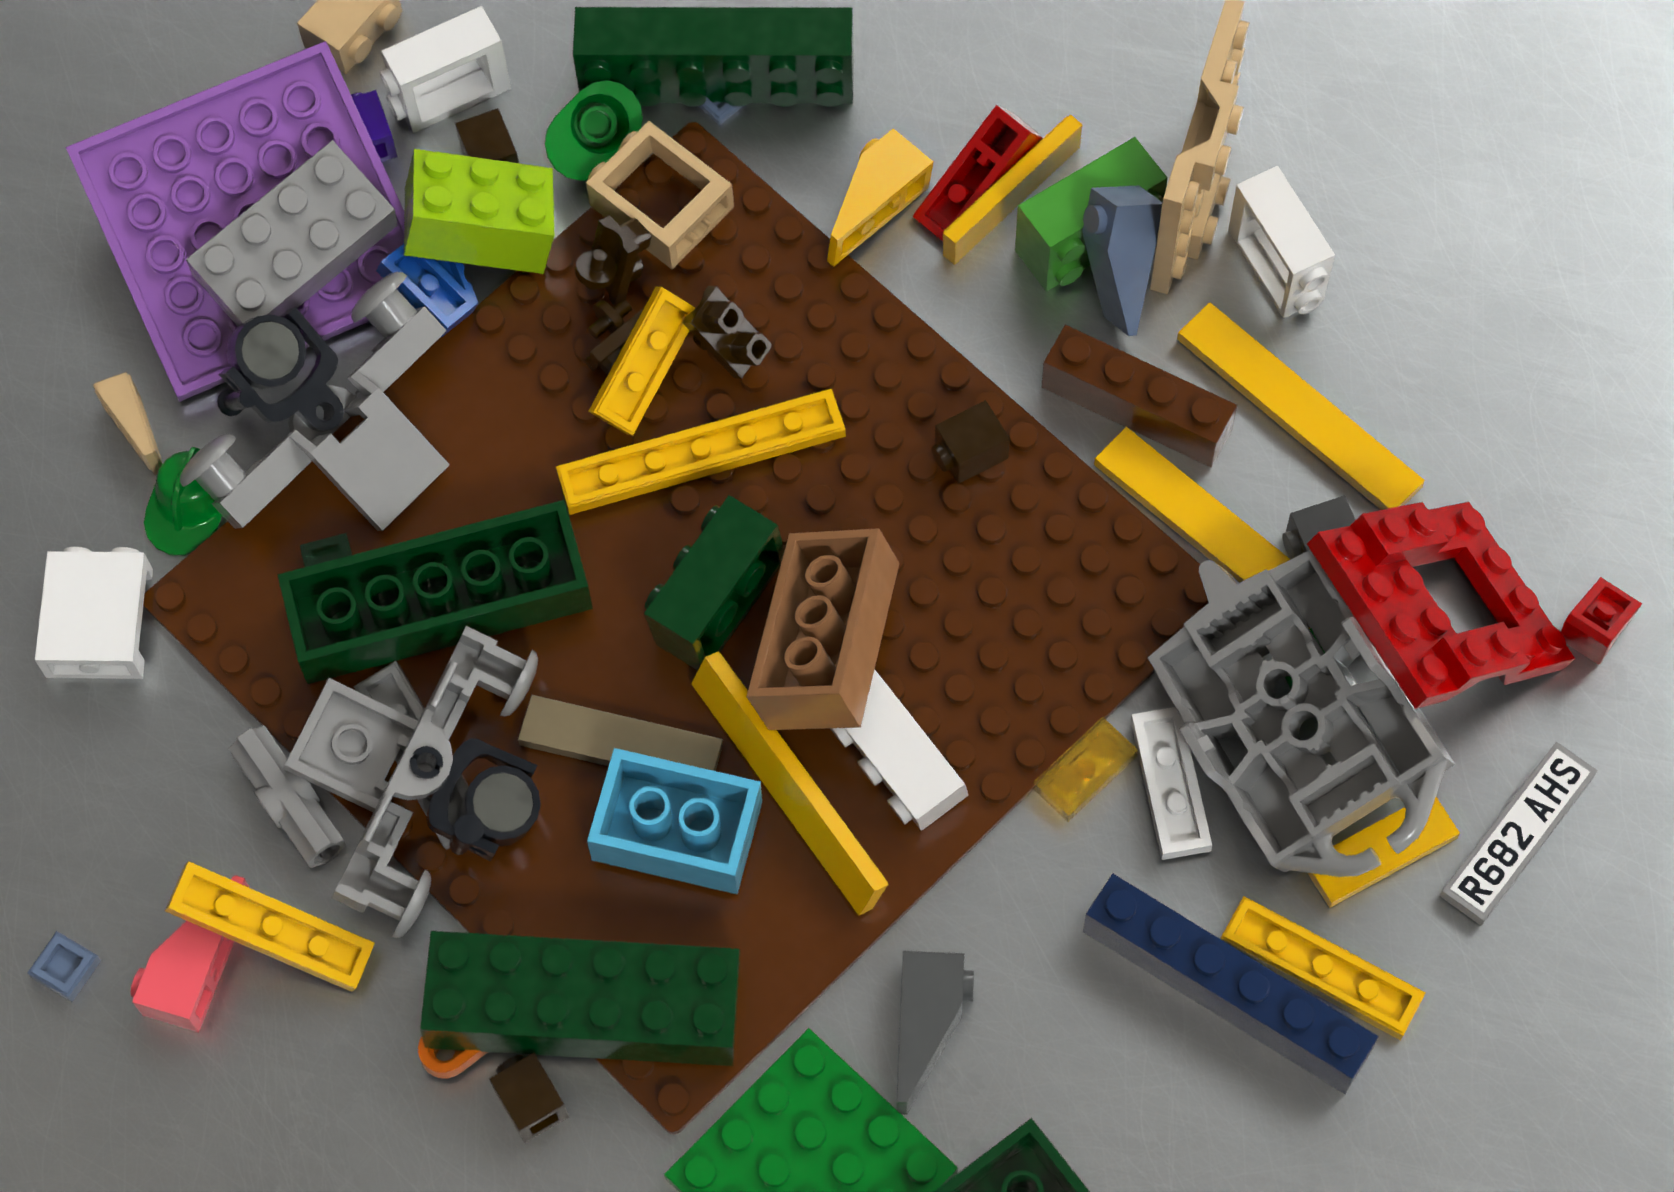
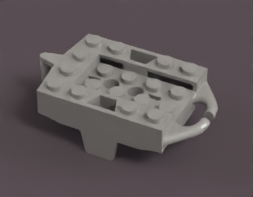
(1283, 783)

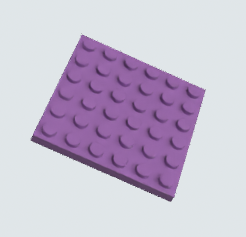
(194, 169)

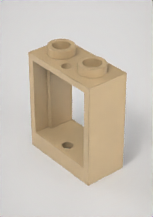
(692, 222)

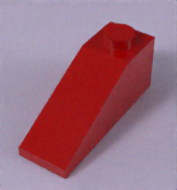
(980, 164)

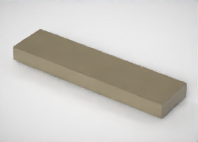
(594, 734)

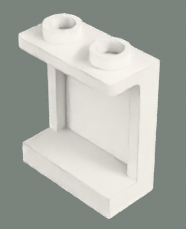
(92, 614)

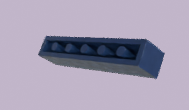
(1229, 983)

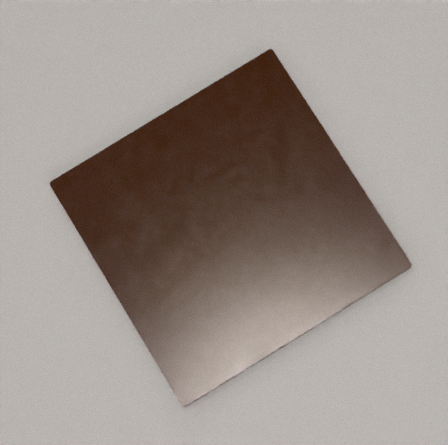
(1004, 637)

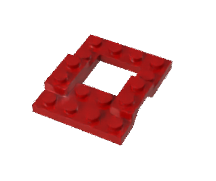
(1413, 636)

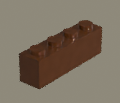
(1138, 395)

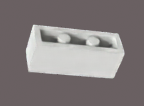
(903, 758)

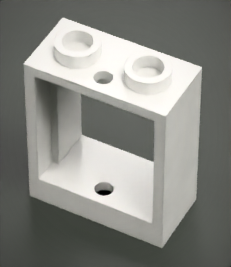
(445, 70)
(1281, 242)

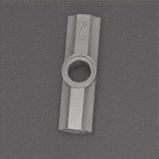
(286, 797)

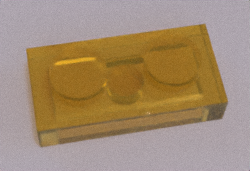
(1085, 769)

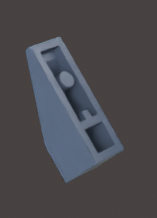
(1121, 245)

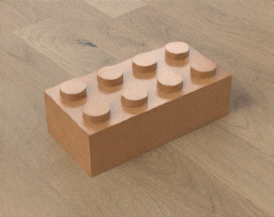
(823, 630)

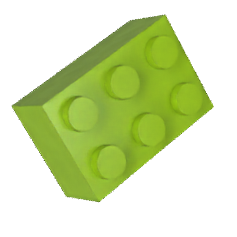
(478, 211)

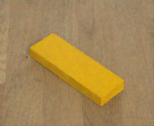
(643, 362)
(1436, 834)

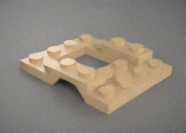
(1199, 169)

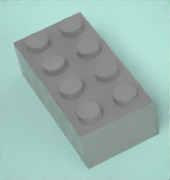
(293, 238)

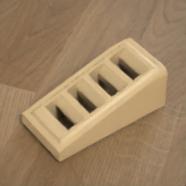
(125, 407)

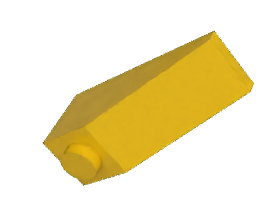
(884, 183)

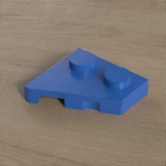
(433, 284)

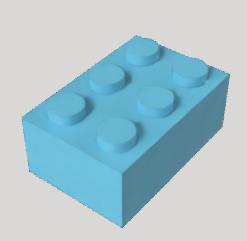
(675, 821)

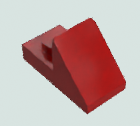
(1599, 620)

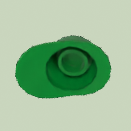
(591, 128)
(177, 515)

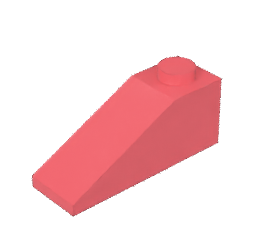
(182, 975)

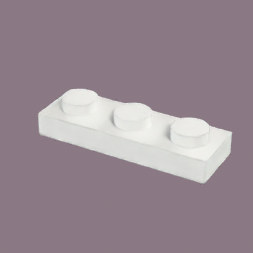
(1171, 784)

